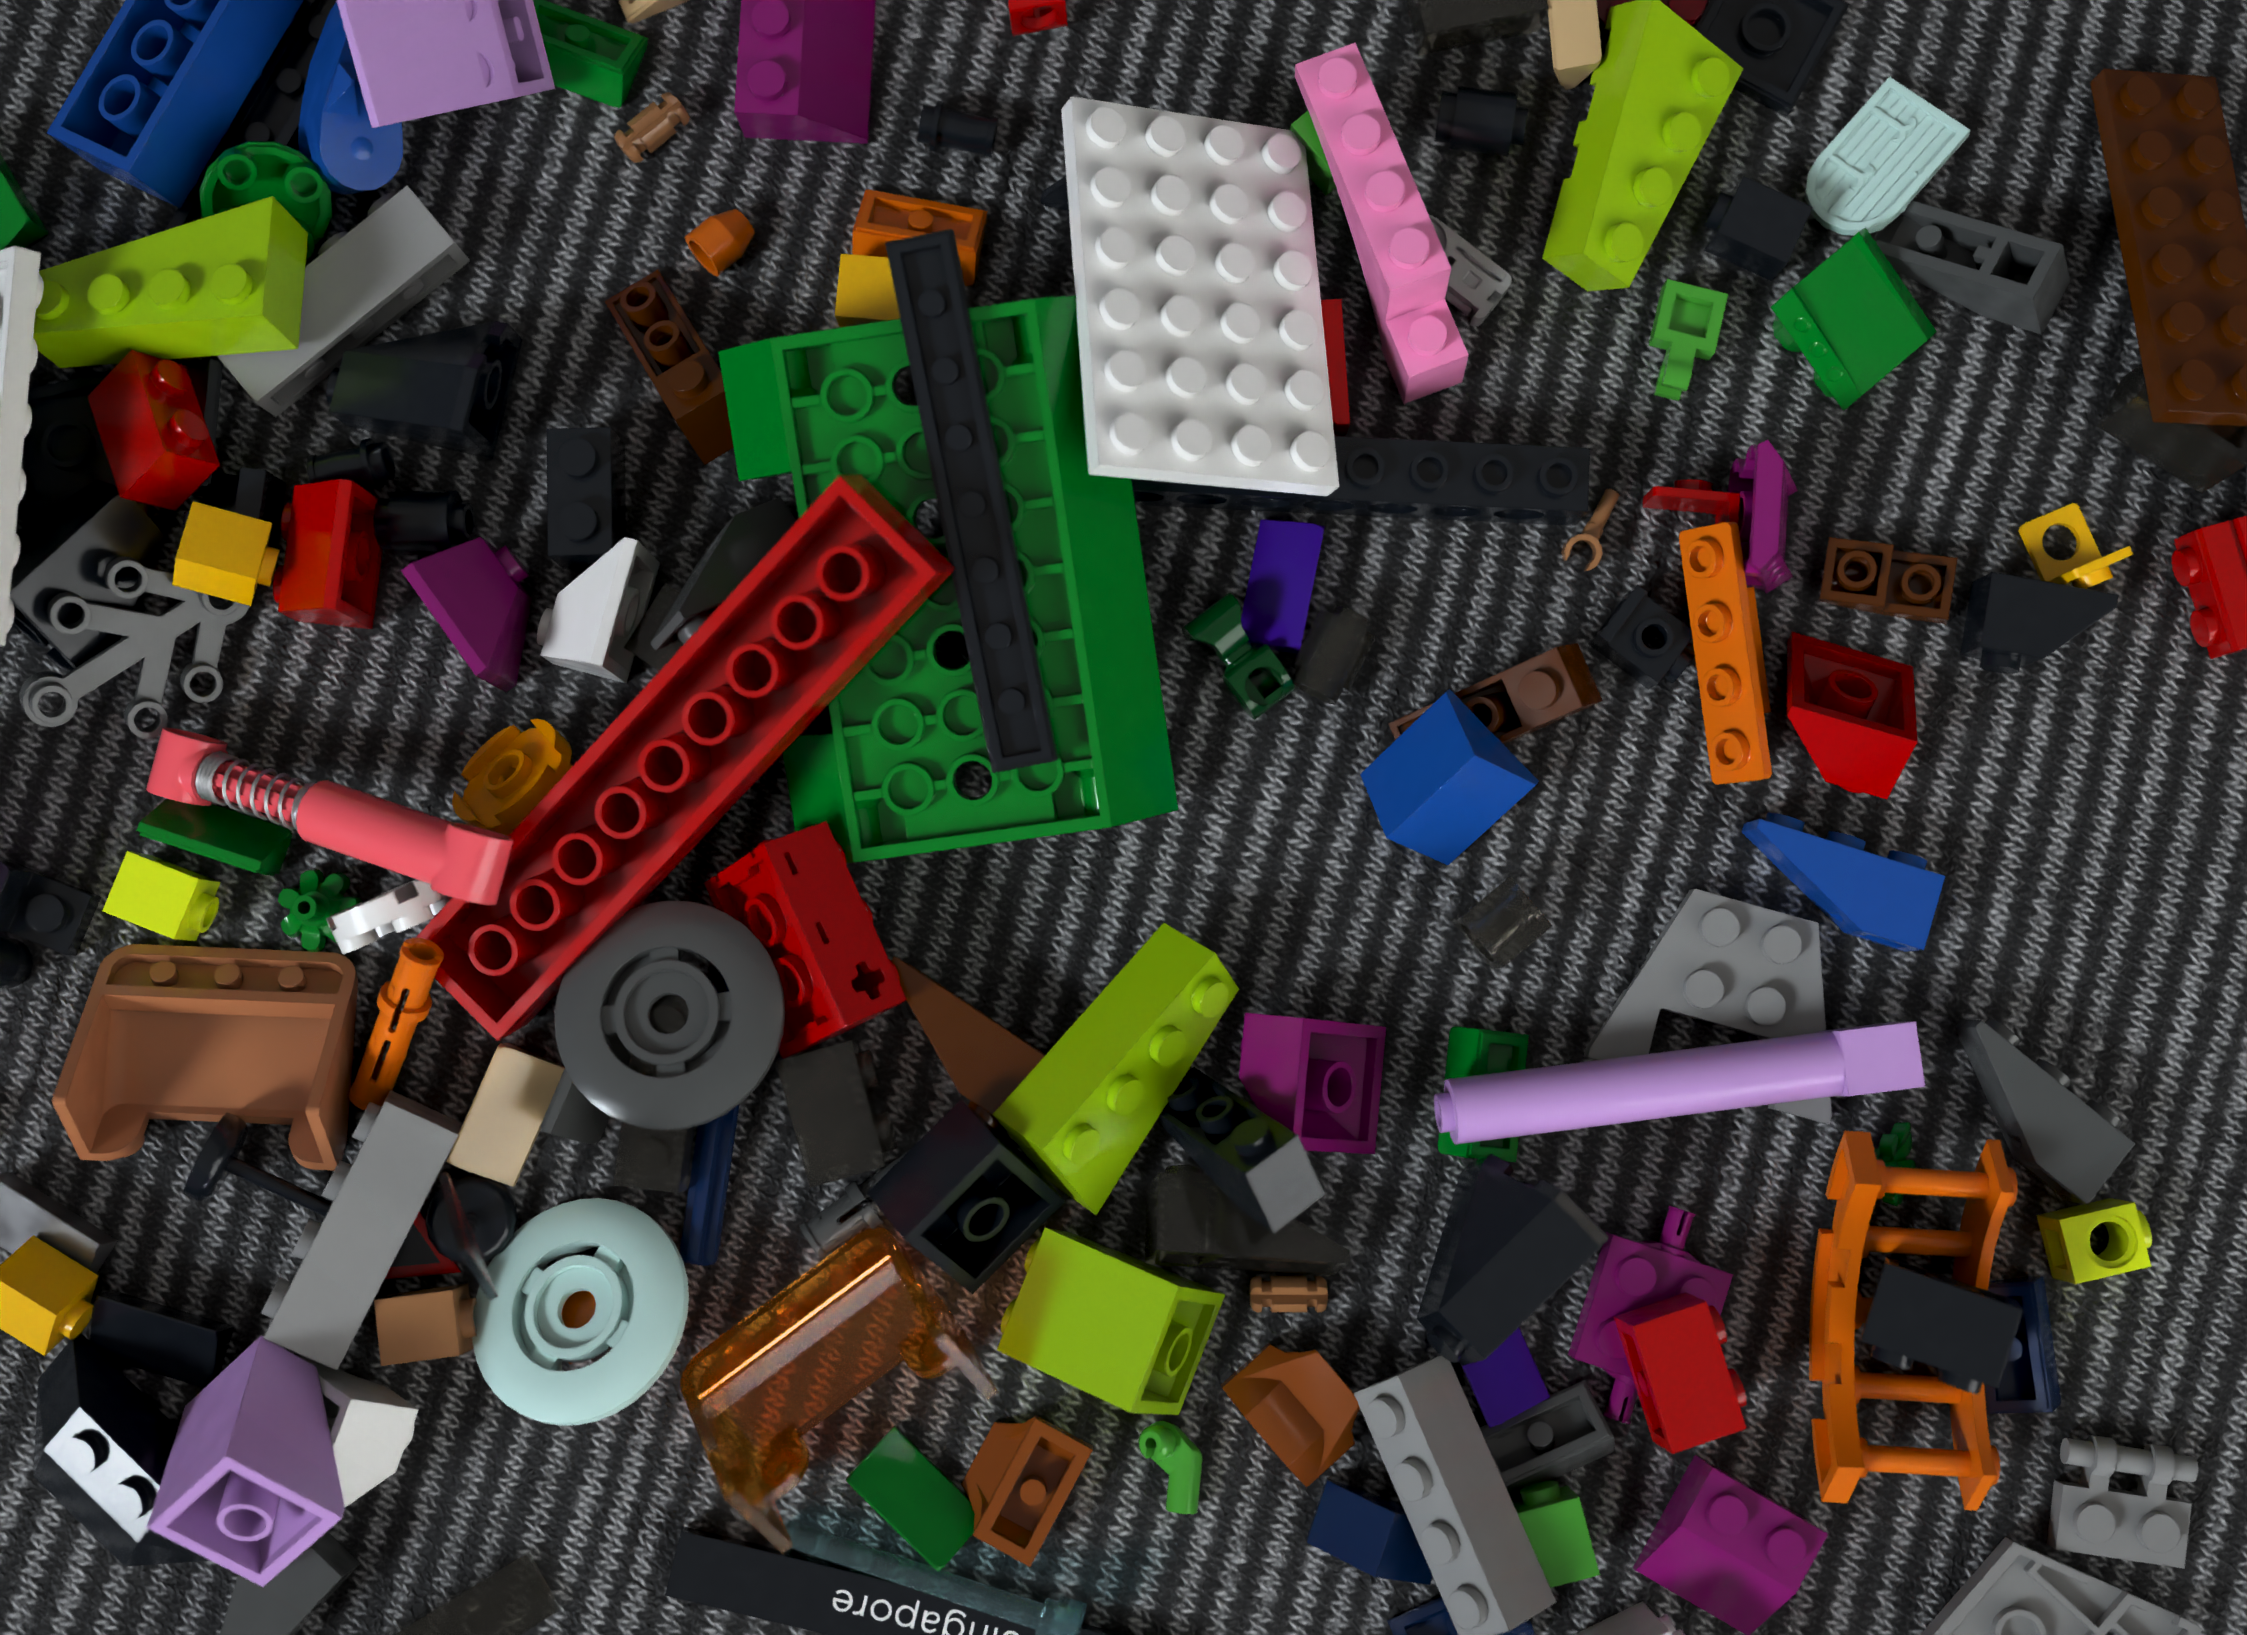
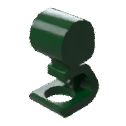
(1251, 672)

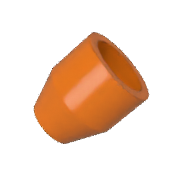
(720, 240)

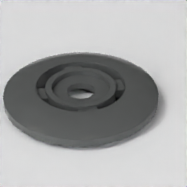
(708, 1061)

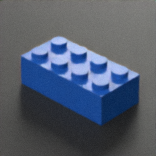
(168, 88)

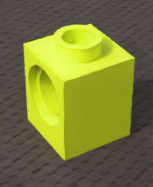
(163, 897)
(2068, 1240)

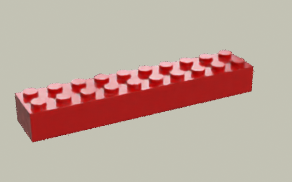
(688, 749)

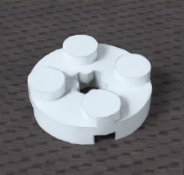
(388, 912)

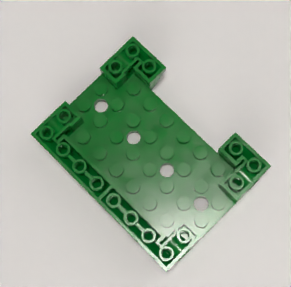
(906, 720)

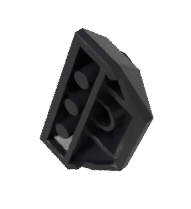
(104, 1453)

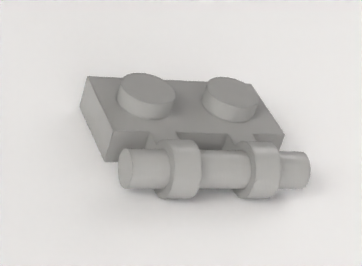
(2118, 1522)

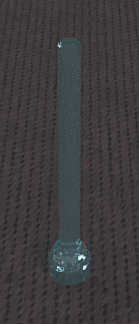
(1050, 1618)

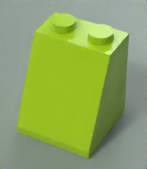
(1109, 1323)

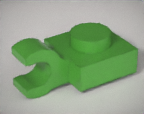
(1687, 328)

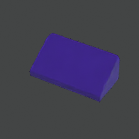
(1281, 584)
(1506, 1381)

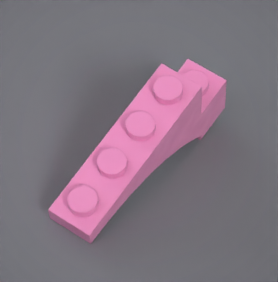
(1388, 224)

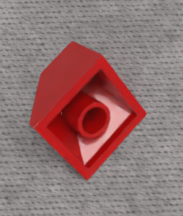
(1851, 713)

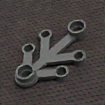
(146, 639)

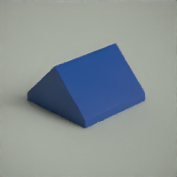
(1444, 781)

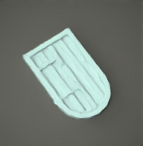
(1881, 160)

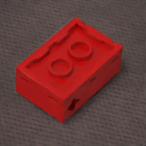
(816, 930)

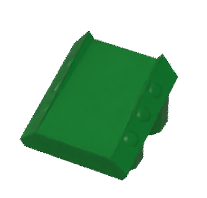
(1851, 320)

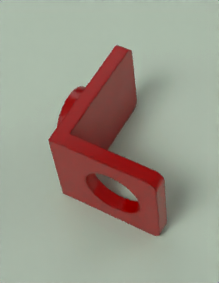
(1695, 496)

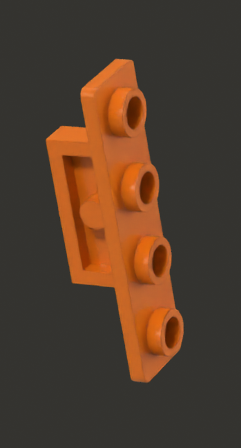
(1727, 653)

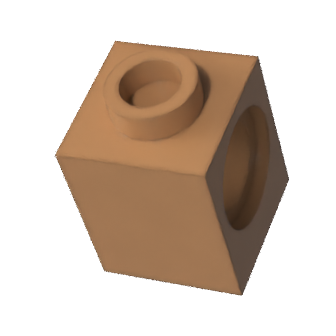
(425, 1324)

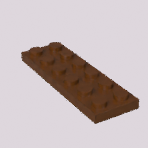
(2179, 240)

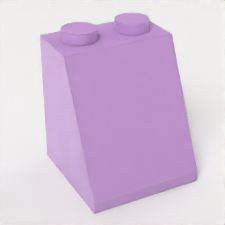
(252, 1466)

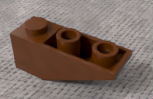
(675, 363)
(1526, 695)

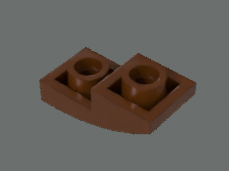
(1887, 580)

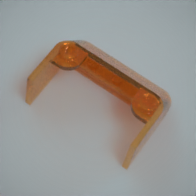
(809, 1357)

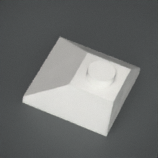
(600, 613)
(366, 1429)

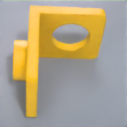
(2085, 566)

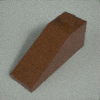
(975, 1049)

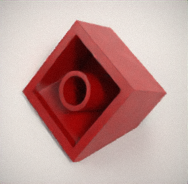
(329, 555)

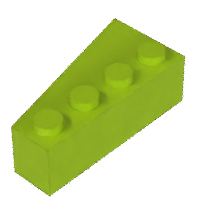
(1640, 139)
(181, 292)
(1117, 1065)

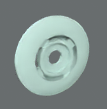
(638, 1312)

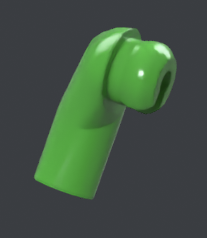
(1179, 1459)

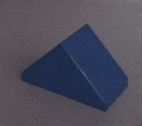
(1368, 1534)

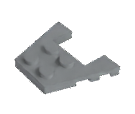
(1729, 969)
(2036, 1595)

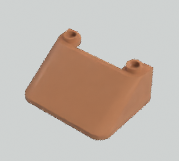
(211, 1036)

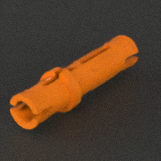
(415, 972)

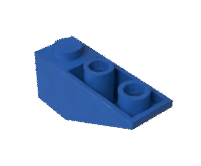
(1857, 890)

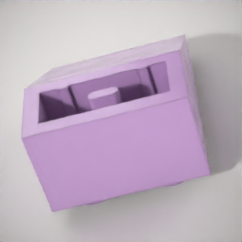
(443, 54)

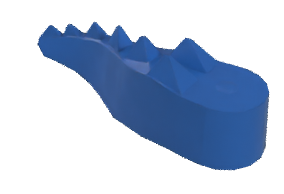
(336, 123)

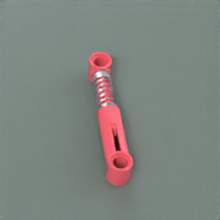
(449, 855)

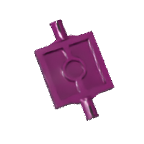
(1632, 1277)

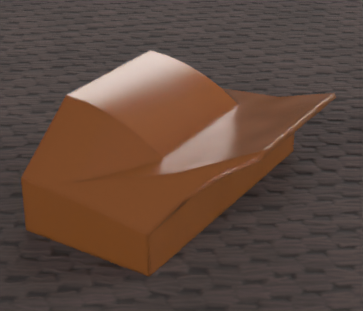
(1296, 1408)
(1022, 1484)

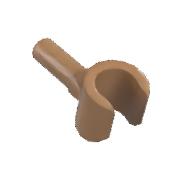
(1594, 529)

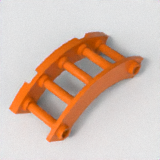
(1840, 1309)

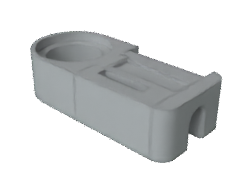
(1474, 280)

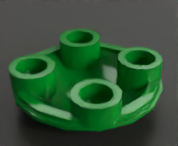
(267, 170)

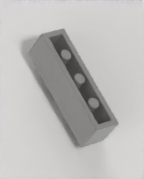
(352, 296)
(362, 1229)
(1455, 1499)

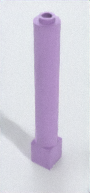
(1681, 1082)

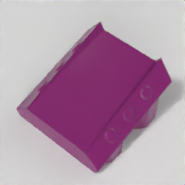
(1763, 512)

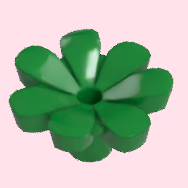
(312, 906)
(1893, 1151)

